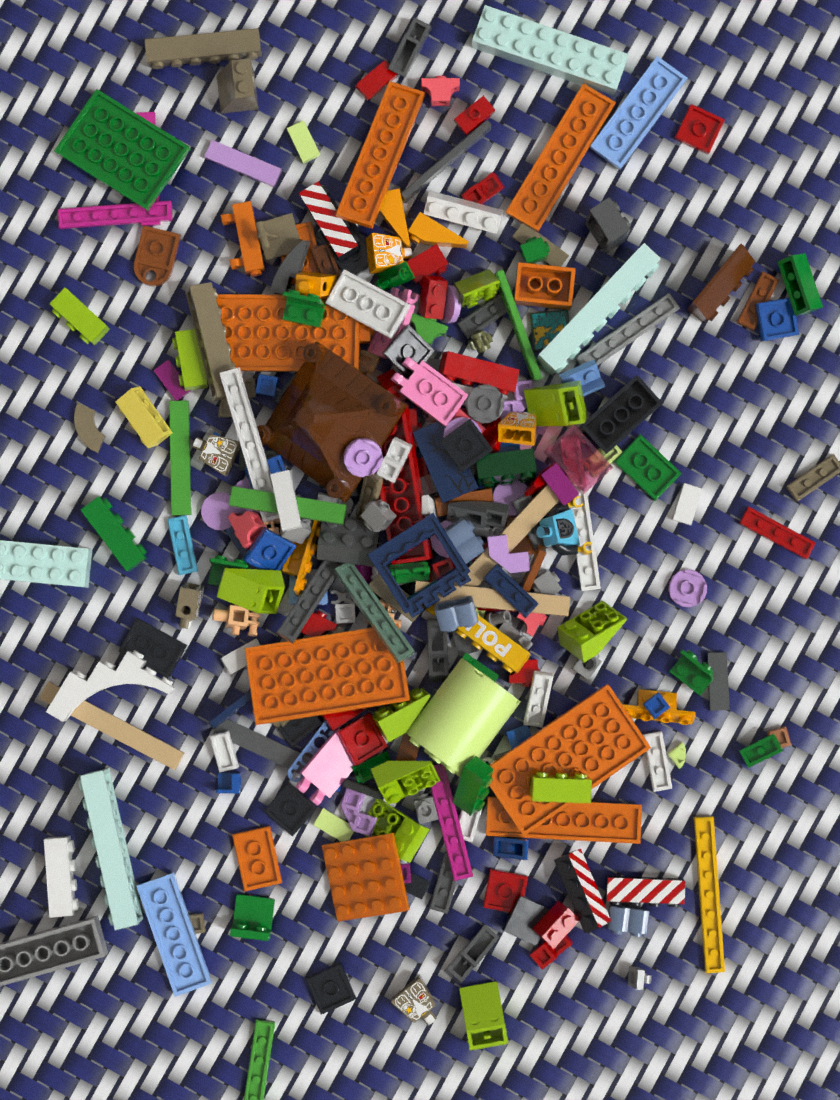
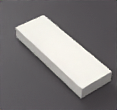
(286, 500)
(538, 699)
(658, 762)

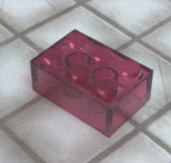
(578, 459)

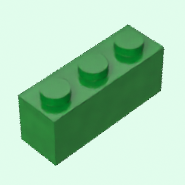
(800, 284)
(473, 786)

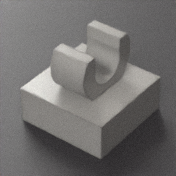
(637, 978)

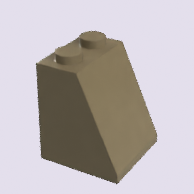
(237, 87)

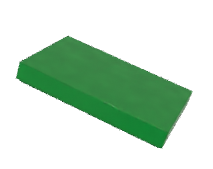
(647, 467)

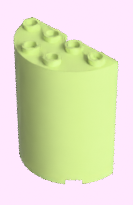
(462, 717)

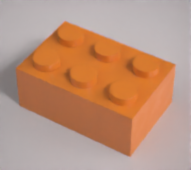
(544, 286)

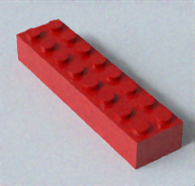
(405, 493)

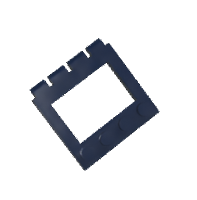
(406, 541)

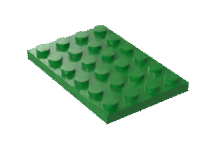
(122, 150)

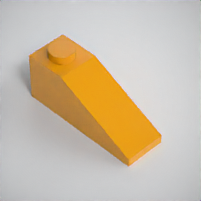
(393, 214)
(430, 232)

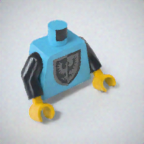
(560, 530)

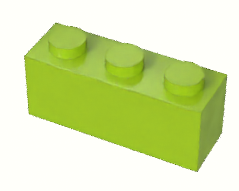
(79, 317)
(189, 360)
(560, 788)

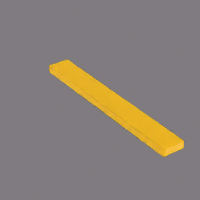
(709, 894)

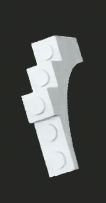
(78, 688)

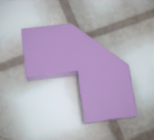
(519, 404)
(499, 552)
(351, 807)

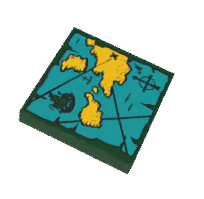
(546, 327)

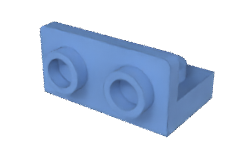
(588, 376)

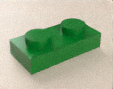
(761, 750)

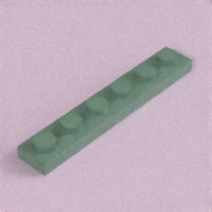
(374, 612)

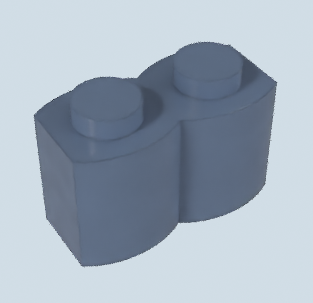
(464, 540)
(456, 613)
(628, 920)

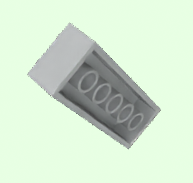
(51, 950)

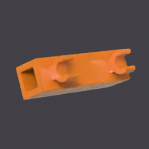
(247, 233)

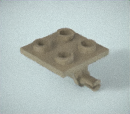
(278, 236)

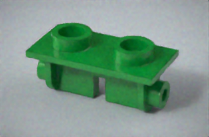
(394, 276)
(410, 572)
(363, 770)

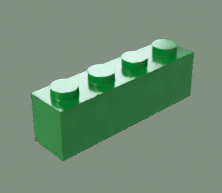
(114, 534)

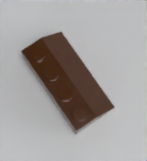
(722, 283)

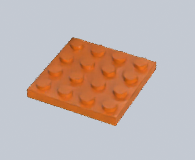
(365, 877)

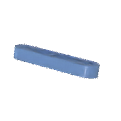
(310, 747)

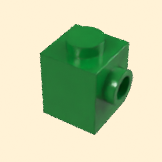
(534, 250)

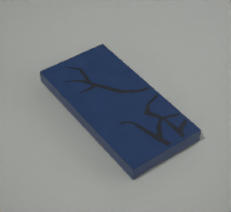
(444, 472)

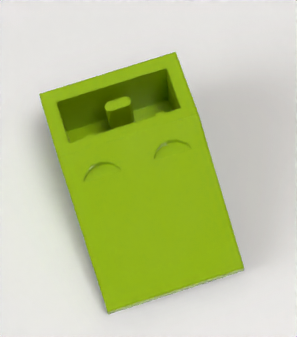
(477, 287)
(557, 404)
(252, 589)
(590, 630)
(398, 717)
(404, 778)
(407, 831)
(483, 1015)

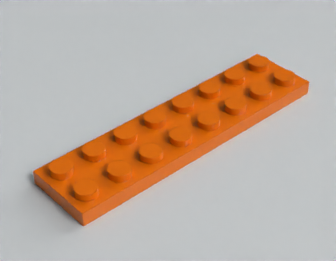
(380, 155)
(560, 157)
(576, 822)

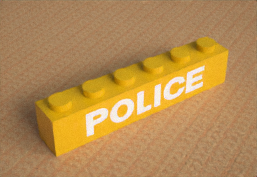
(494, 642)

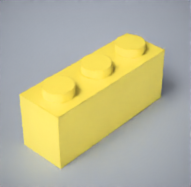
(143, 417)

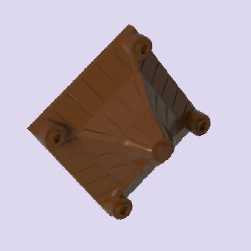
(325, 412)

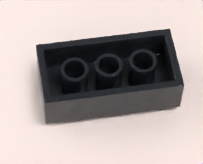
(620, 415)

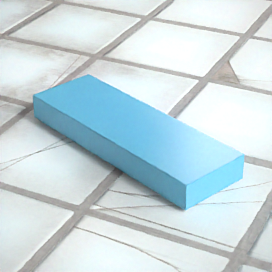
(182, 545)

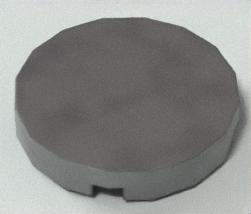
(484, 403)

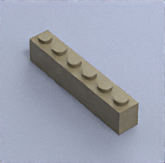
(203, 48)
(210, 336)

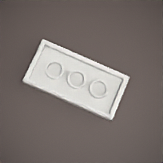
(368, 304)

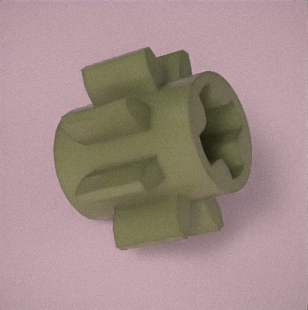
(480, 341)

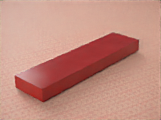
(777, 533)

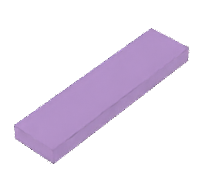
(243, 163)

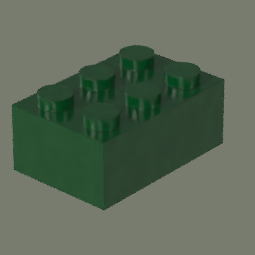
(506, 468)

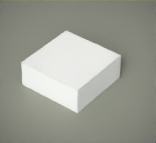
(345, 613)

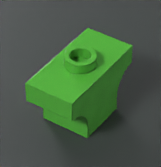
(428, 328)

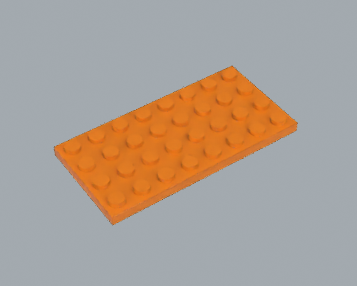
(268, 344)
(323, 676)
(588, 739)

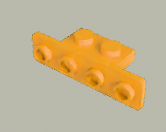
(299, 561)
(670, 715)

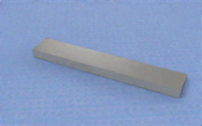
(630, 331)

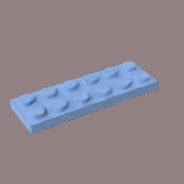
(638, 113)
(174, 934)

